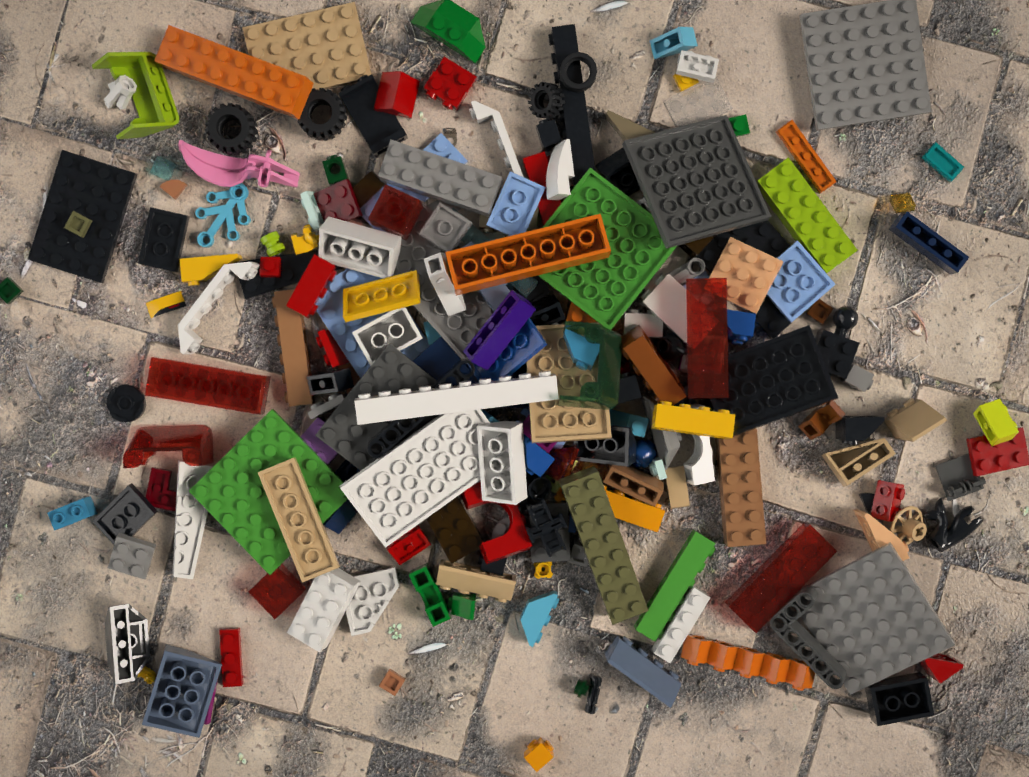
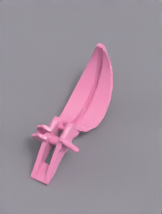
(232, 171)

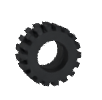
(220, 118)
(333, 125)

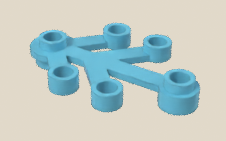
(225, 212)

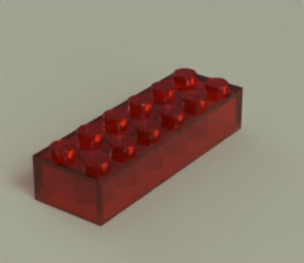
(707, 338)
(207, 385)
(780, 577)

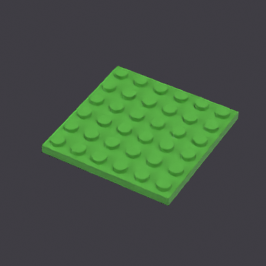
(612, 284)
(238, 499)

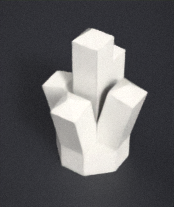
(120, 92)

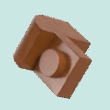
(820, 419)

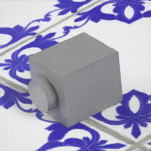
(859, 378)

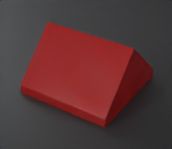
(397, 94)
(941, 667)

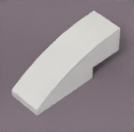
(559, 171)

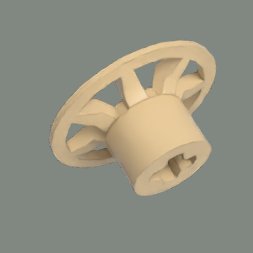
(911, 527)

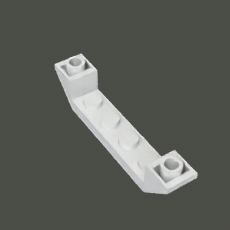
(484, 113)
(188, 338)

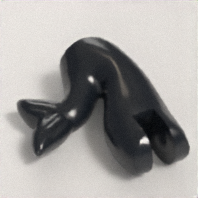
(941, 537)

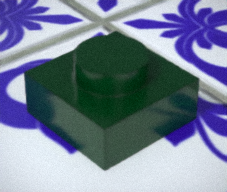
(9, 290)

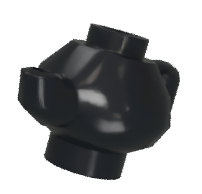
(670, 346)

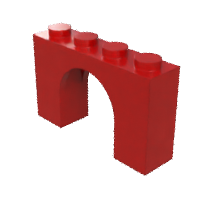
(511, 543)

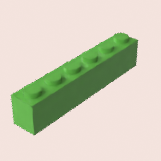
(674, 585)

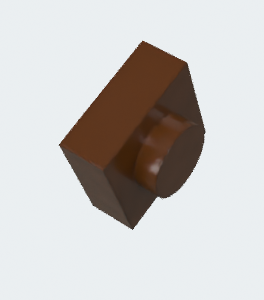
(819, 311)

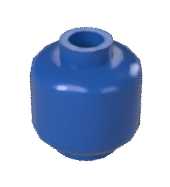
(644, 453)

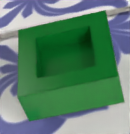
(740, 125)

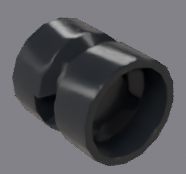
(538, 487)

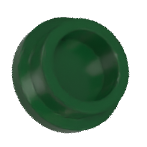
(581, 688)

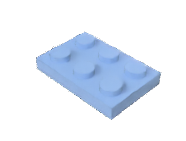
(515, 205)

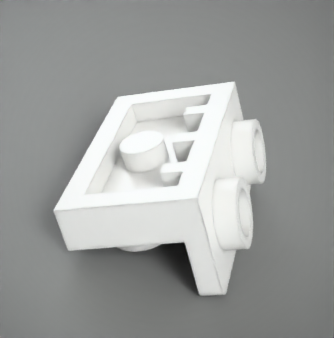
(697, 66)

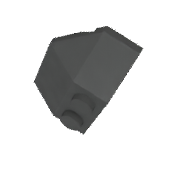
(126, 642)

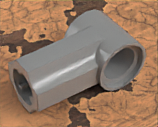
(684, 272)

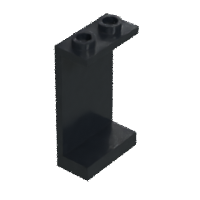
(374, 125)

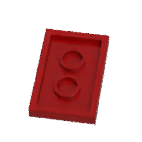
(1004, 456)

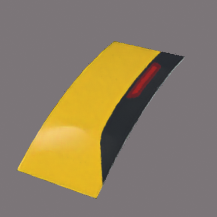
(165, 304)

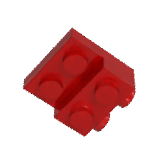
(449, 84)

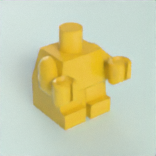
(305, 241)

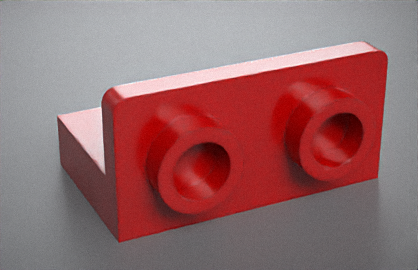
(408, 545)

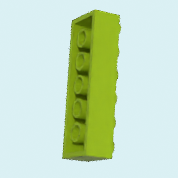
(805, 215)

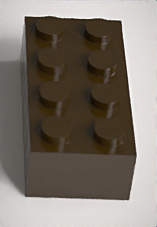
(455, 530)

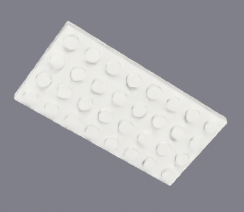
(418, 475)

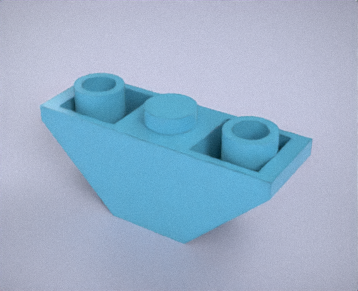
(537, 614)

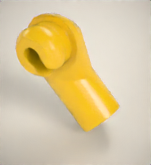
(148, 675)

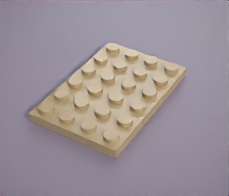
(316, 44)
(557, 422)

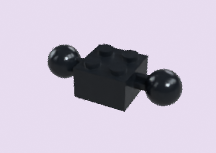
(834, 347)

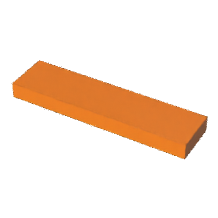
(806, 156)

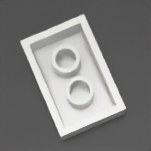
(393, 328)

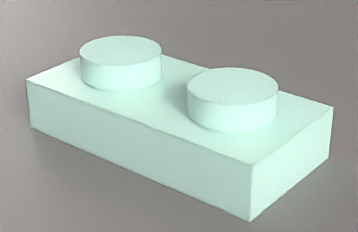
(310, 205)
(657, 468)

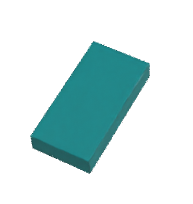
(942, 162)

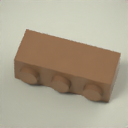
(634, 483)

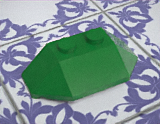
(452, 27)

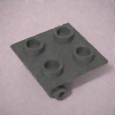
(958, 477)

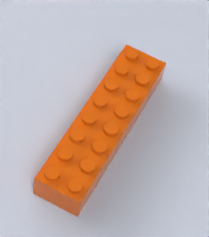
(234, 72)
(528, 254)

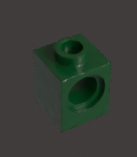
(329, 163)

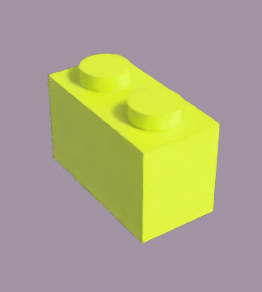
(996, 422)

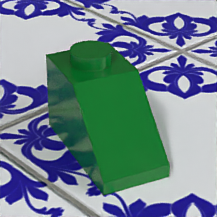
(462, 605)

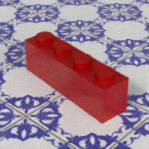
(536, 171)

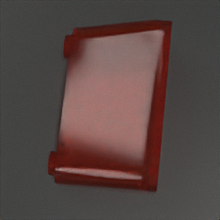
(192, 440)

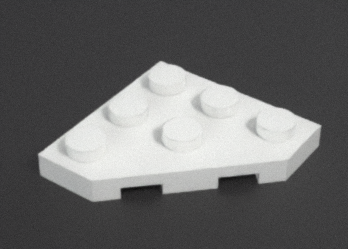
(371, 599)

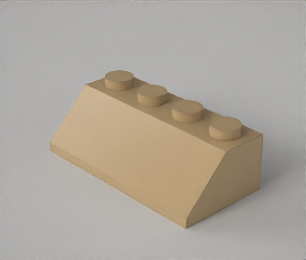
(472, 579)

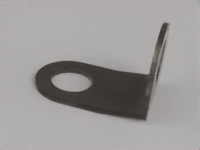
(450, 134)

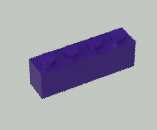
(499, 330)

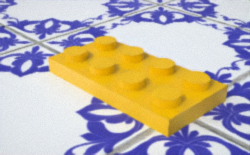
(381, 296)

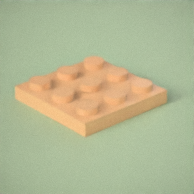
(747, 274)

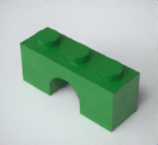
(431, 594)

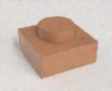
(392, 682)

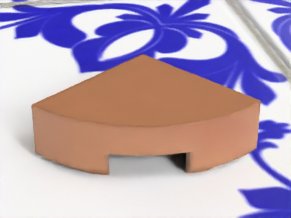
(173, 187)

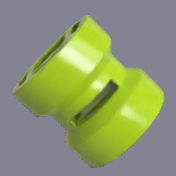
(272, 244)

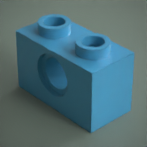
(72, 513)

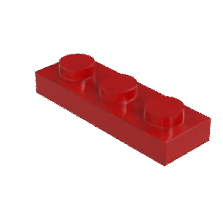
(231, 657)

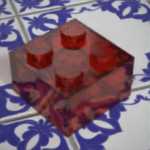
(396, 212)
(277, 591)

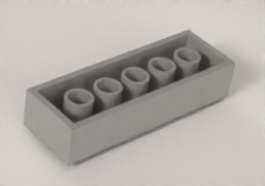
(440, 178)

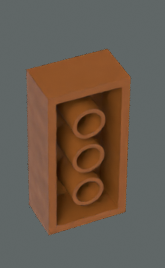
(652, 366)

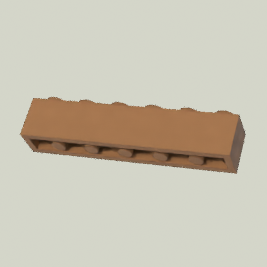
(294, 350)

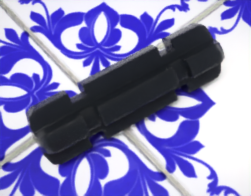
(593, 695)

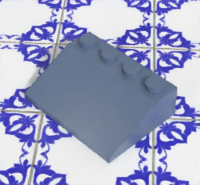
(182, 692)

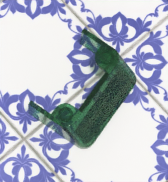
(604, 392)

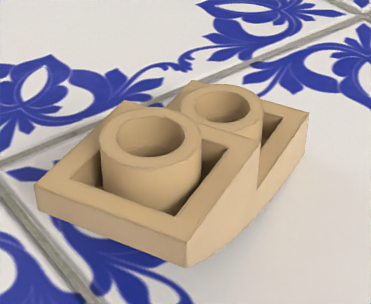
(677, 487)

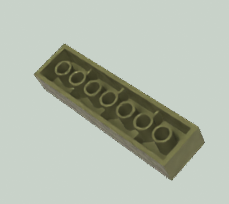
(603, 545)

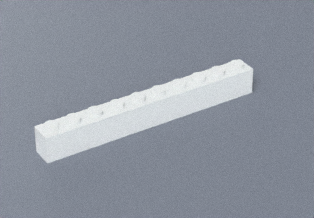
(456, 398)

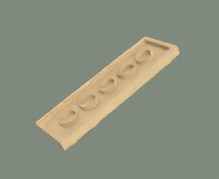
(298, 519)

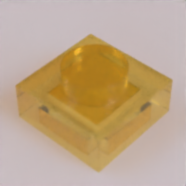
(902, 203)

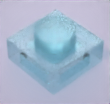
(163, 168)

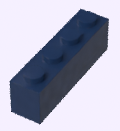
(928, 243)

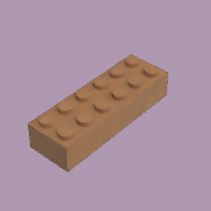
(740, 490)

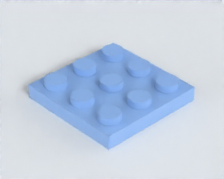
(798, 282)

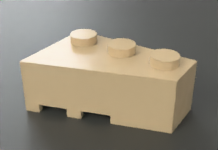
(855, 461)

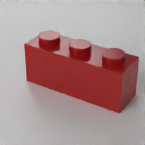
(312, 286)

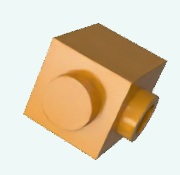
(539, 753)

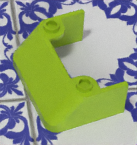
(152, 94)

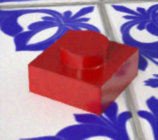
(270, 267)

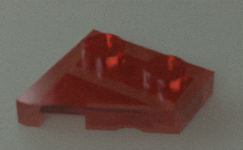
(563, 462)

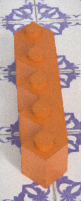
(747, 662)

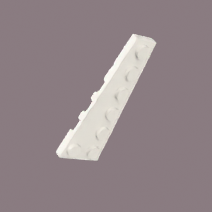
(189, 520)

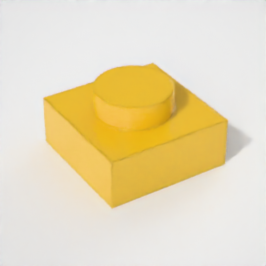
(684, 82)

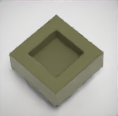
(78, 224)

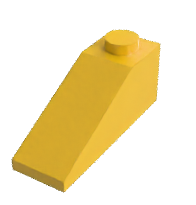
(204, 268)

